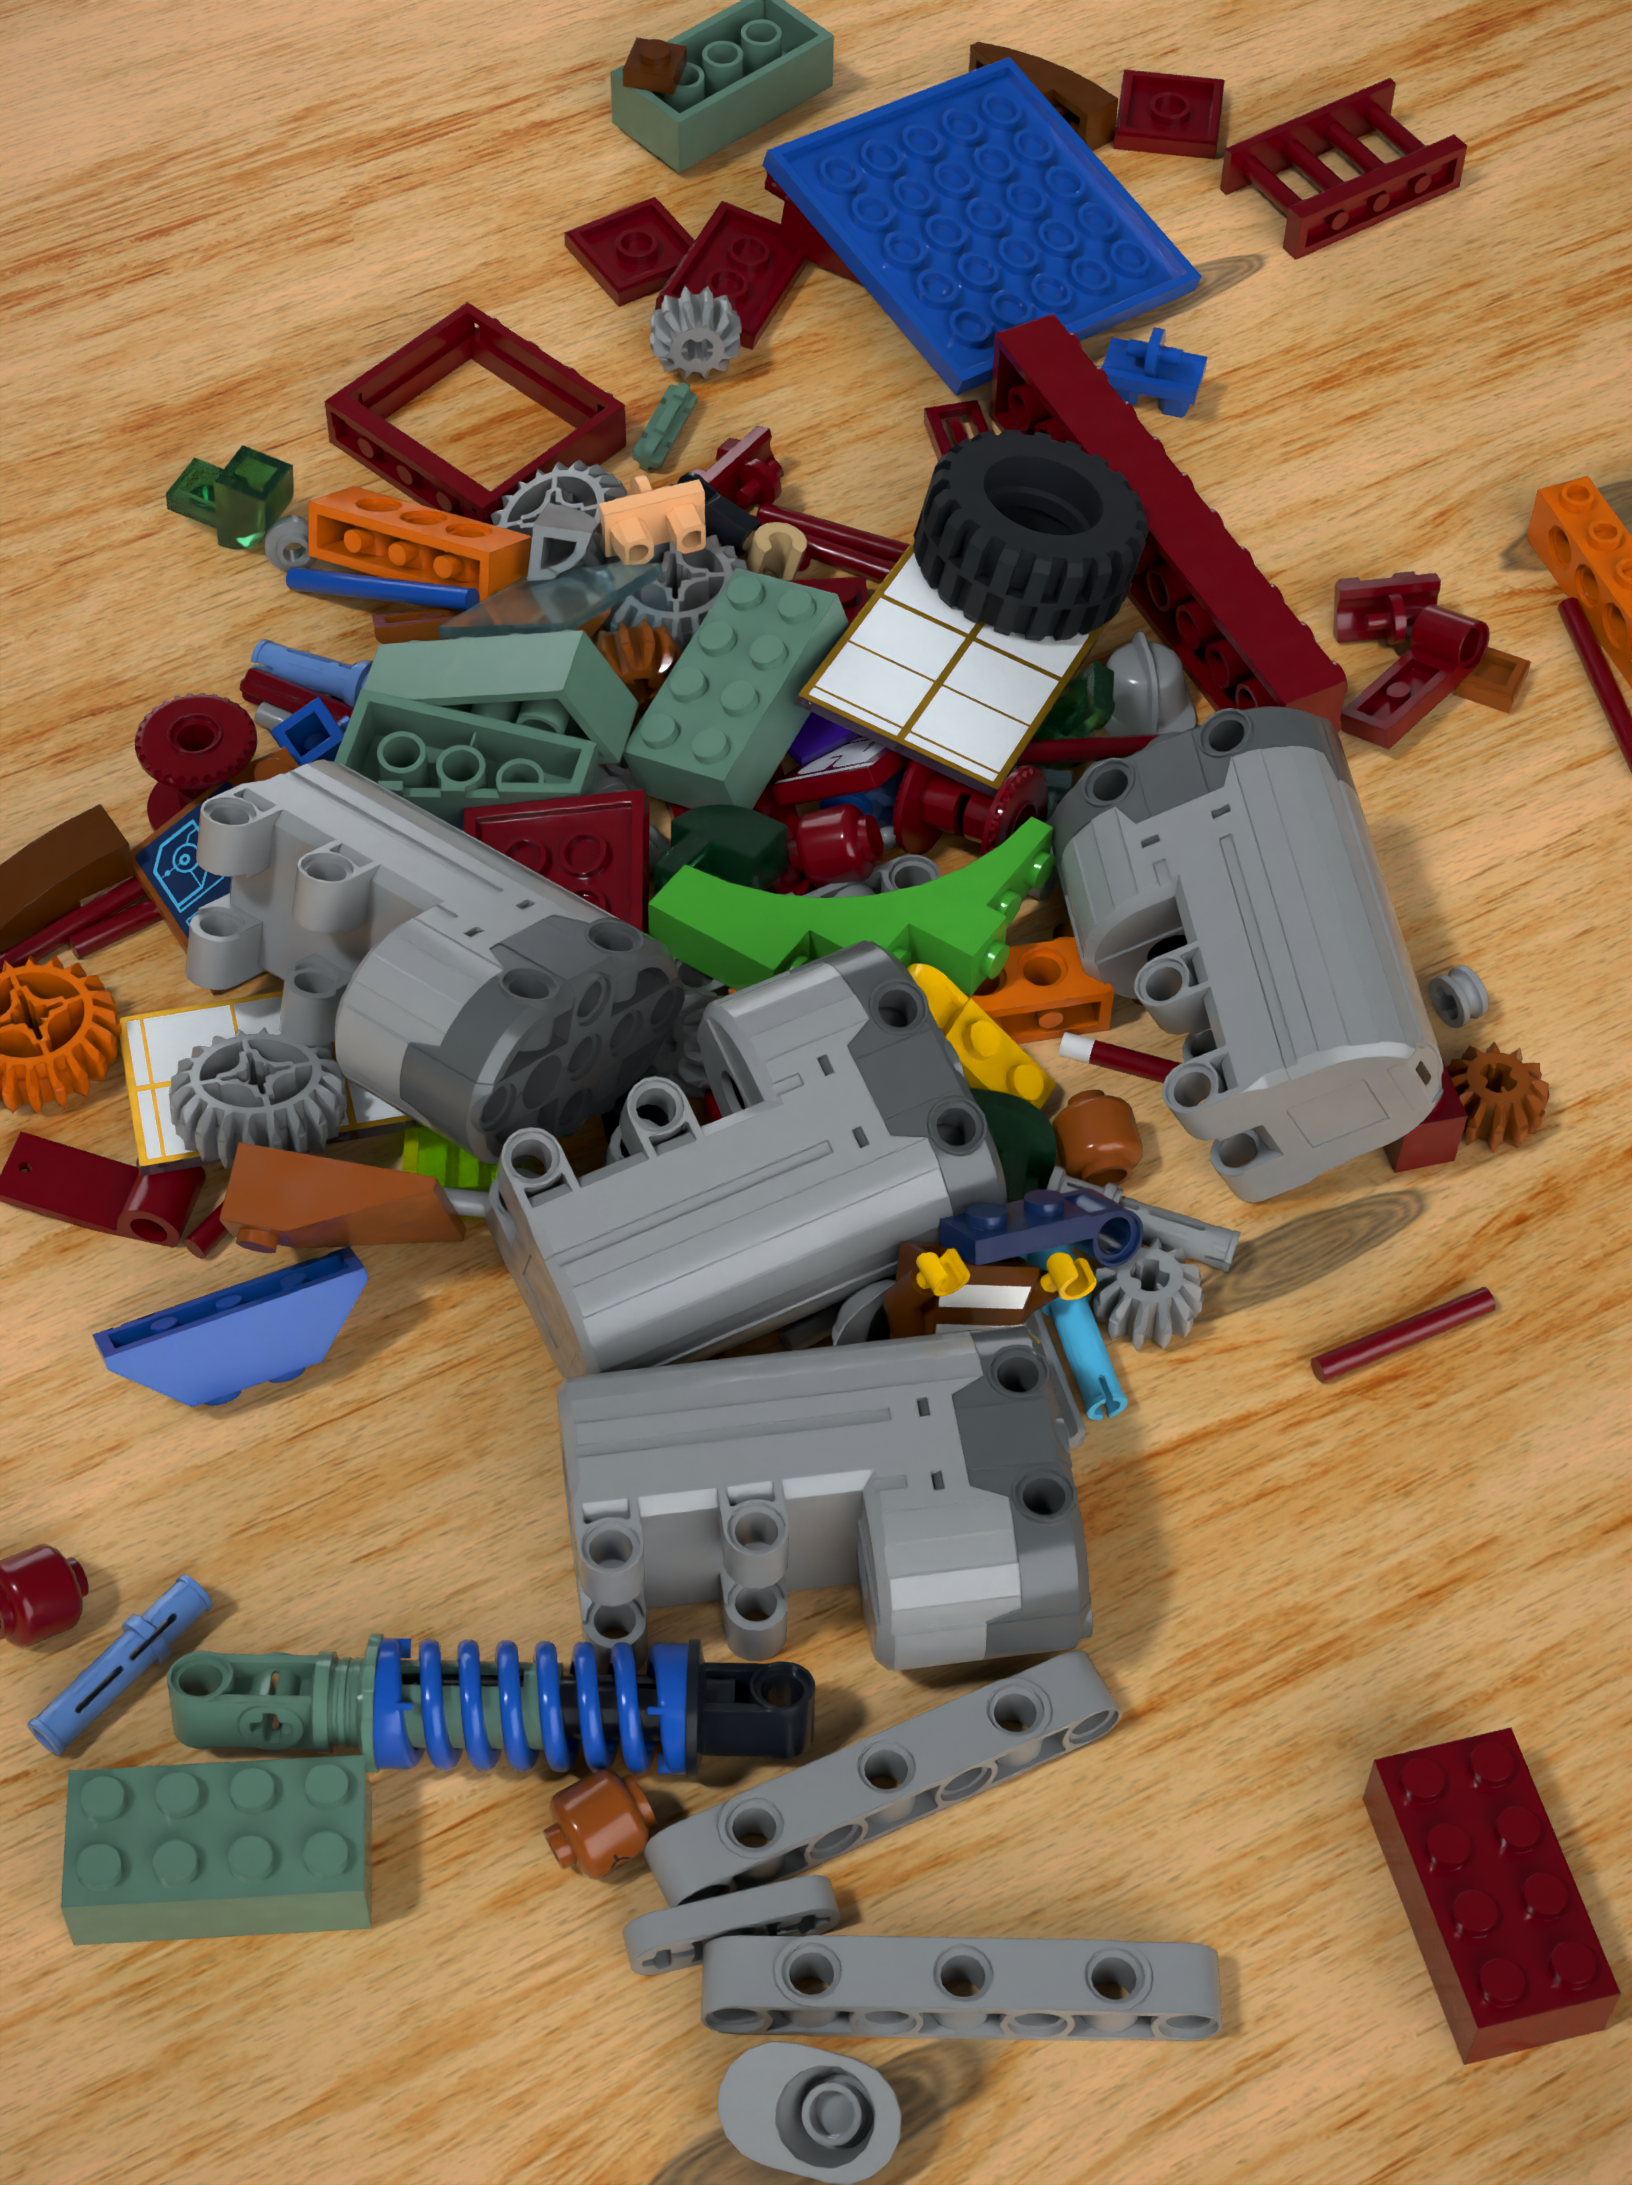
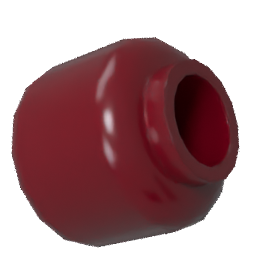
(836, 845)
(39, 1595)

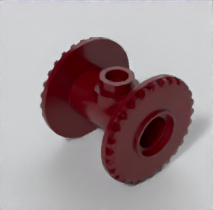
(190, 748)
(938, 804)

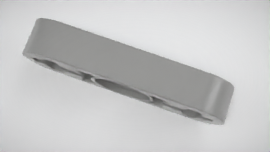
(677, 1935)

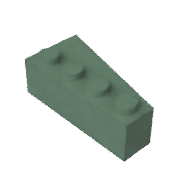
(460, 758)

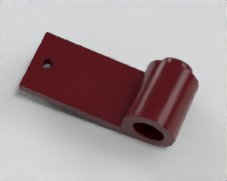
(99, 1191)

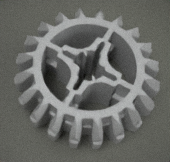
(572, 487)
(693, 577)
(256, 1094)

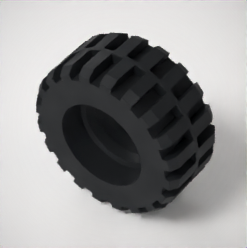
(1030, 535)

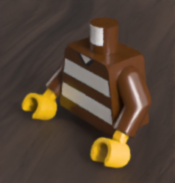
(948, 1294)

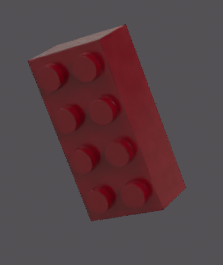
(1489, 1896)

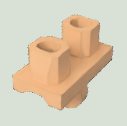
(651, 518)

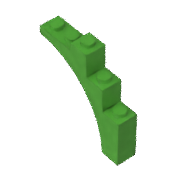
(945, 923)

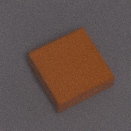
(1495, 680)

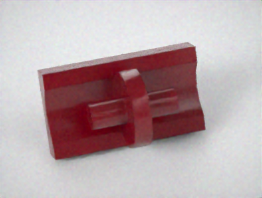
(746, 470)
(1382, 606)

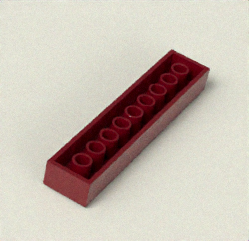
(1192, 575)

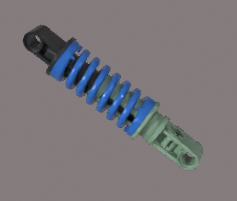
(487, 1706)

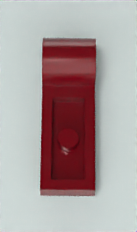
(1440, 656)

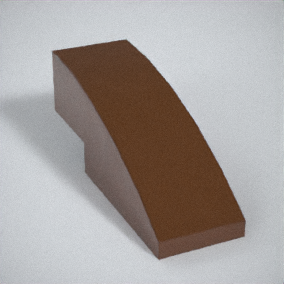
(1078, 100)
(58, 872)

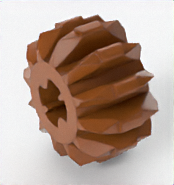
(640, 658)
(1499, 1095)

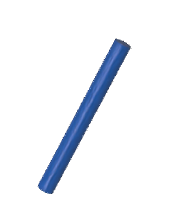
(382, 589)

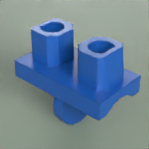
(1155, 371)

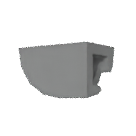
(558, 541)

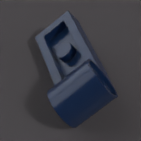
(1043, 1222)

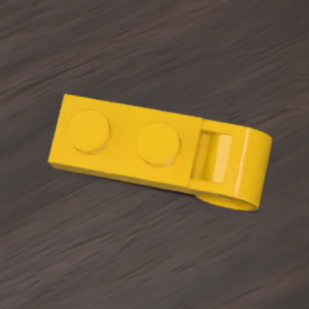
(984, 1049)

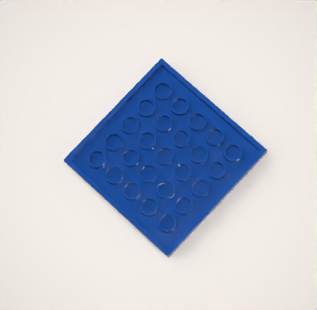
(978, 218)

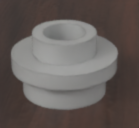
(283, 532)

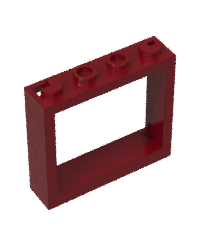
(360, 409)

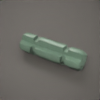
(664, 426)

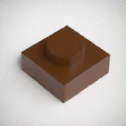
(655, 65)

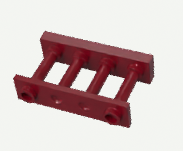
(1350, 204)

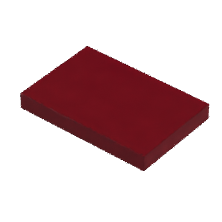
(742, 259)

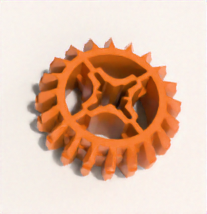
(74, 1027)

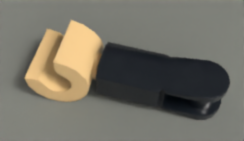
(767, 545)

